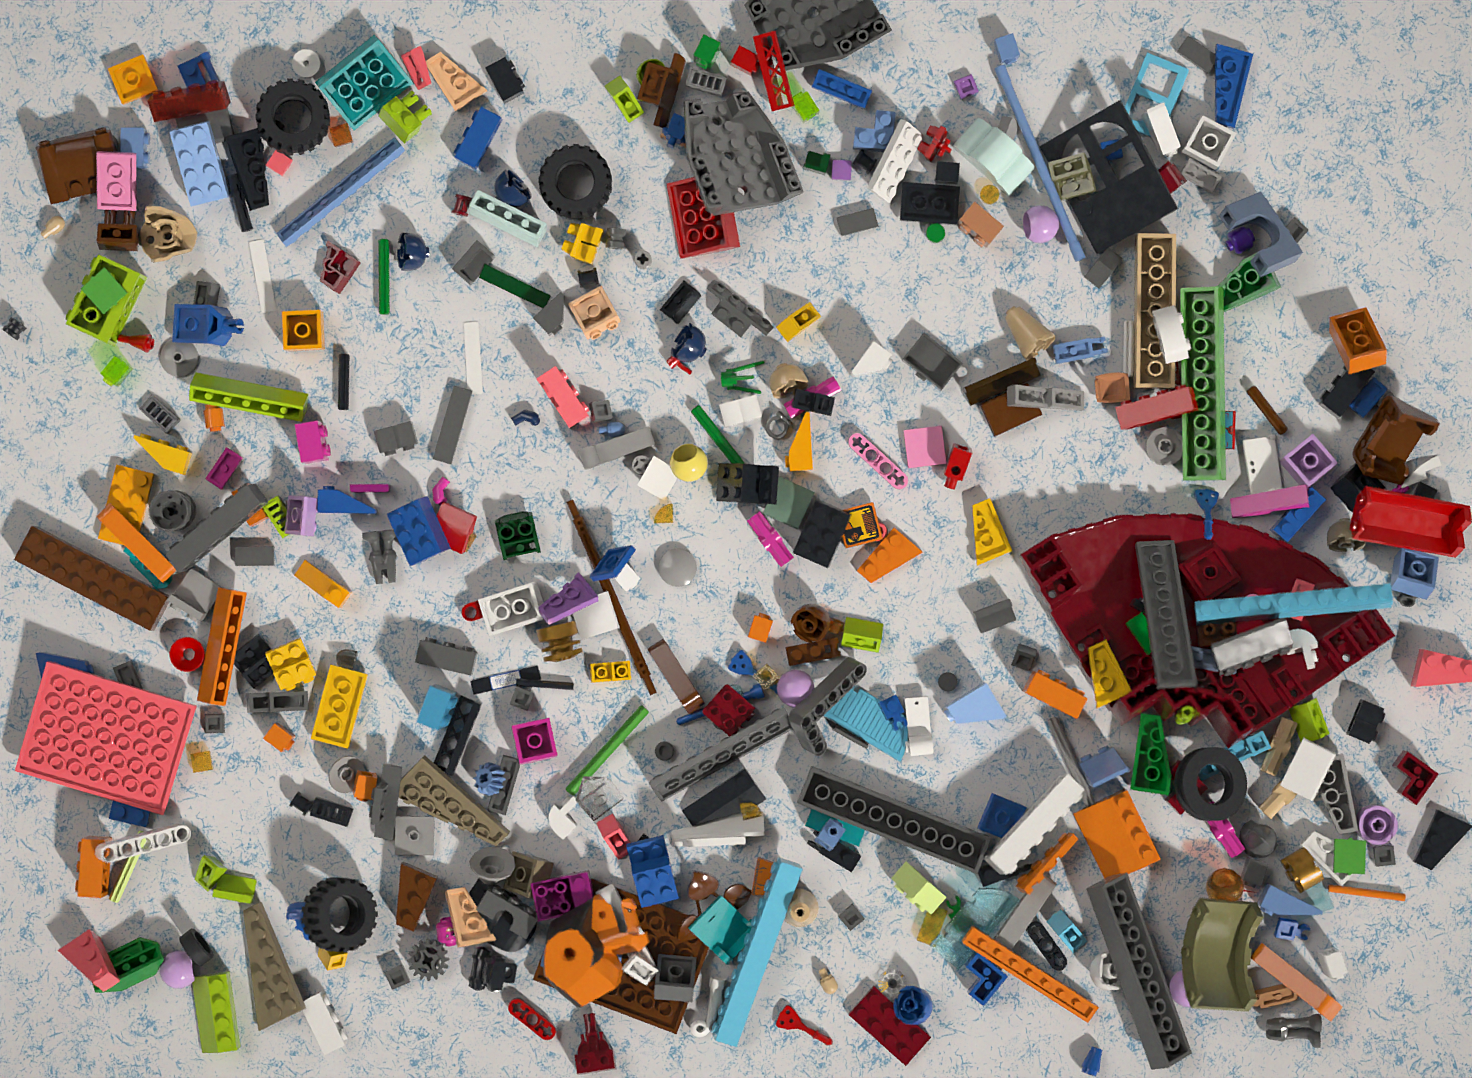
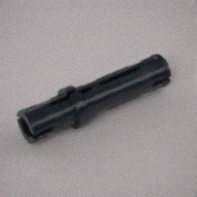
(239, 202)

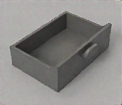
(932, 362)

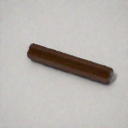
(1267, 410)

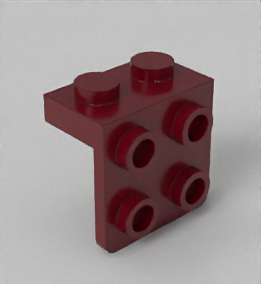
(729, 710)

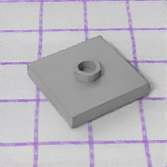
(414, 835)

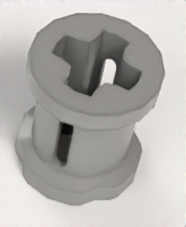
(639, 255)

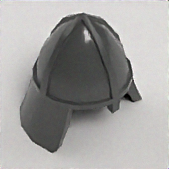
(1258, 839)

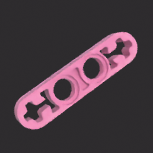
(880, 458)

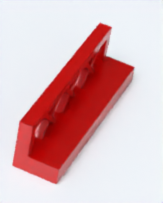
(769, 72)

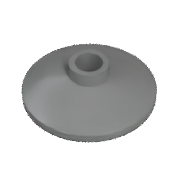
(185, 365)
(345, 782)

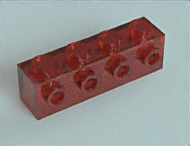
(189, 101)

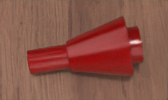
(142, 342)

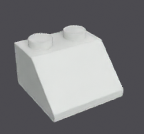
(873, 361)

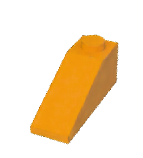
(801, 450)
(323, 584)

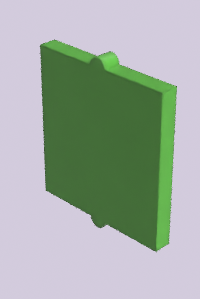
(104, 290)
(1349, 856)

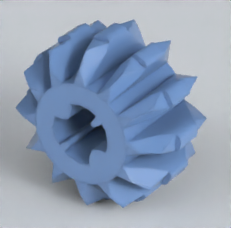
(489, 778)

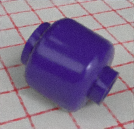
(1240, 240)

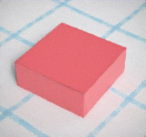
(279, 163)

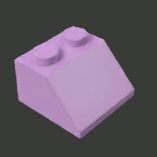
(301, 515)

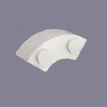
(1170, 334)

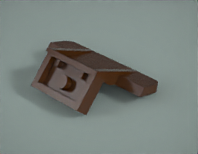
(661, 86)

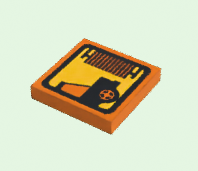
(862, 526)

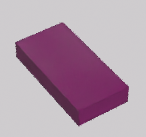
(369, 487)

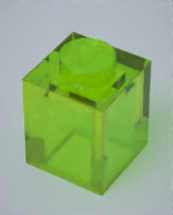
(805, 106)
(115, 372)

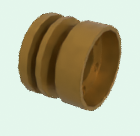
(559, 641)

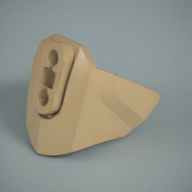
(161, 223)

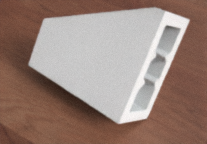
(1161, 130)

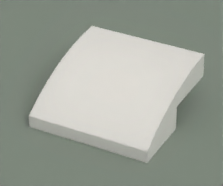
(596, 618)

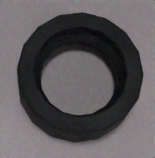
(196, 947)

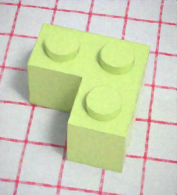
(917, 888)

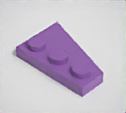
(569, 600)

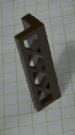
(1000, 381)

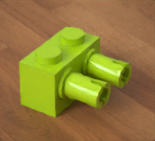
(401, 119)

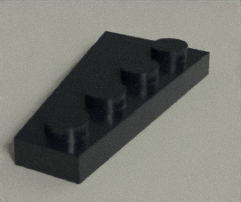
(247, 156)

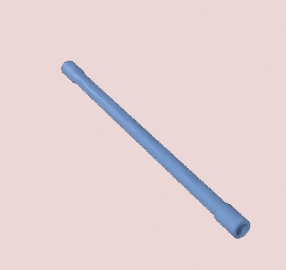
(1074, 244)

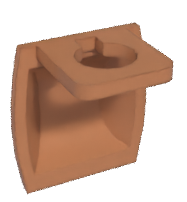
(1112, 387)

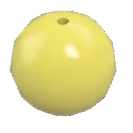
(688, 462)

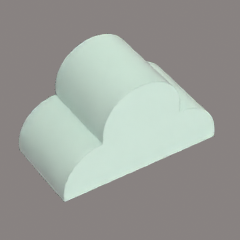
(994, 155)

